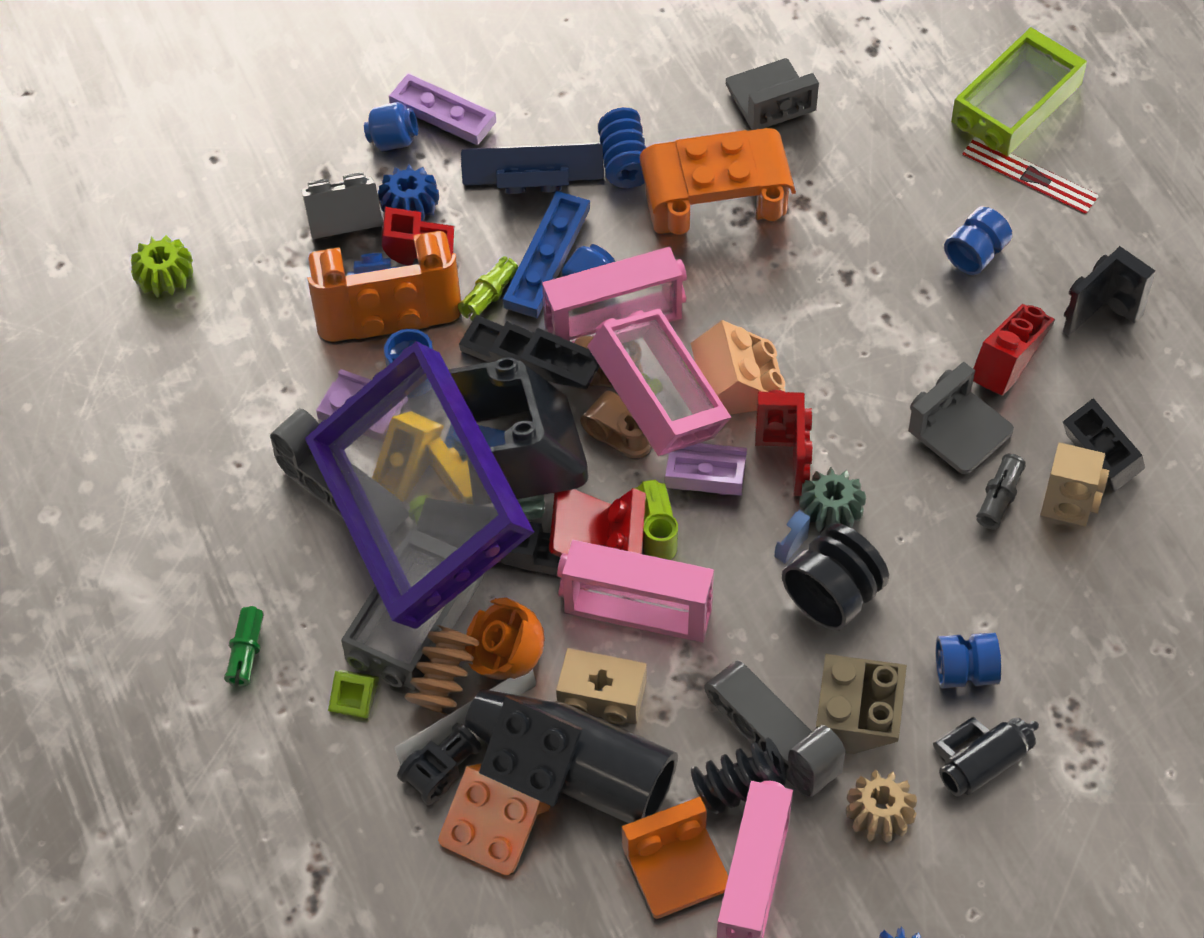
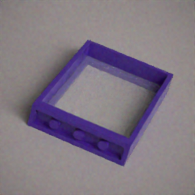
(417, 486)

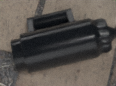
(984, 757)

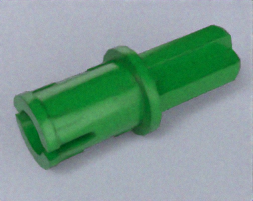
(244, 645)

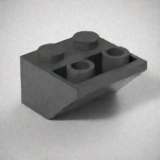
(342, 205)

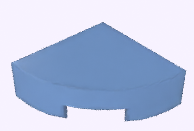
(799, 533)

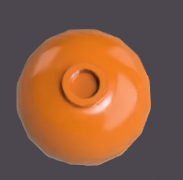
(508, 640)

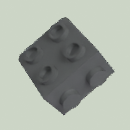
(957, 421)

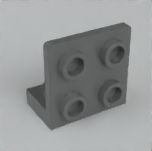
(773, 93)

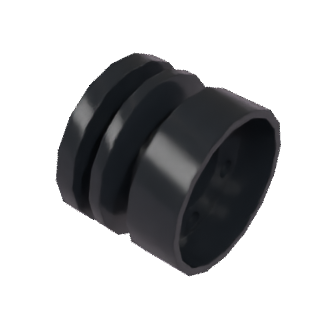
(835, 576)

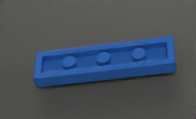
(546, 253)

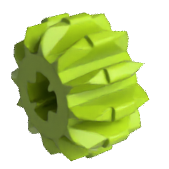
(161, 266)

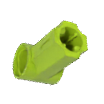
(658, 521)

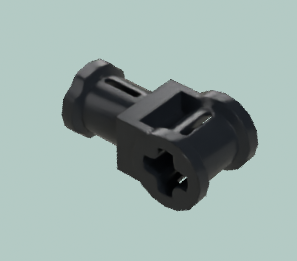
(436, 766)

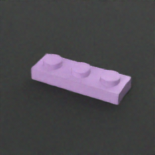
(444, 109)

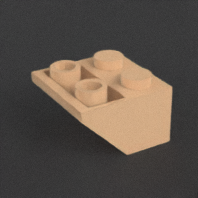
(737, 365)

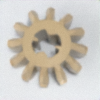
(893, 795)

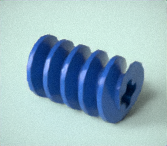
(622, 145)

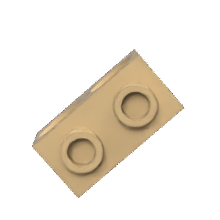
(1075, 484)

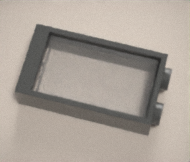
(393, 648)

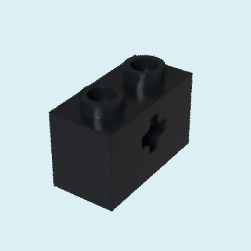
(1095, 430)

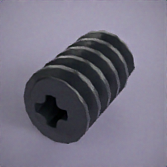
(732, 782)

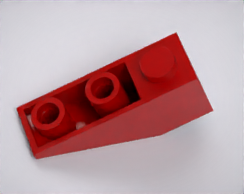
(1011, 348)

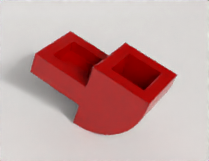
(398, 233)

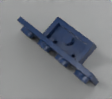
(532, 166)

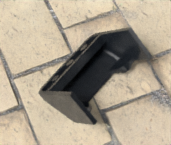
(537, 454)

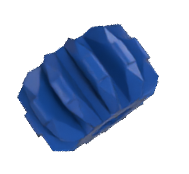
(409, 191)

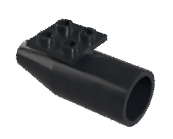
(560, 749)

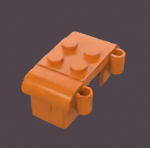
(715, 170)
(387, 298)

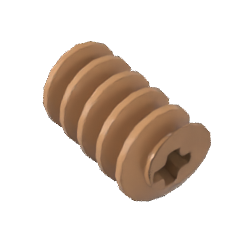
(441, 669)

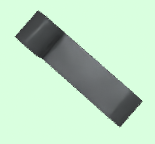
(296, 457)
(808, 756)

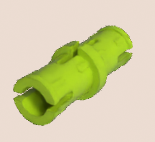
(488, 288)

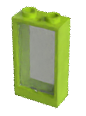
(1018, 91)

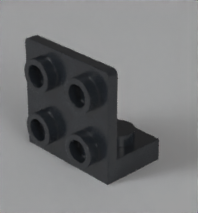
(1115, 280)

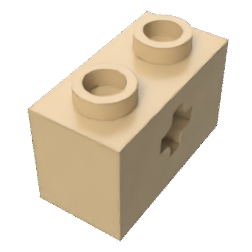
(621, 682)

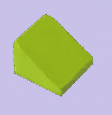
(352, 693)

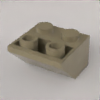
(861, 701)

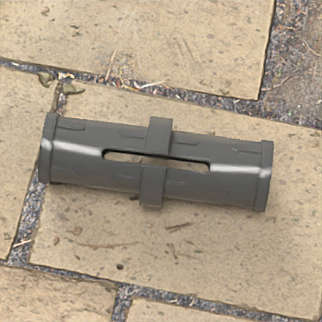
(1001, 491)

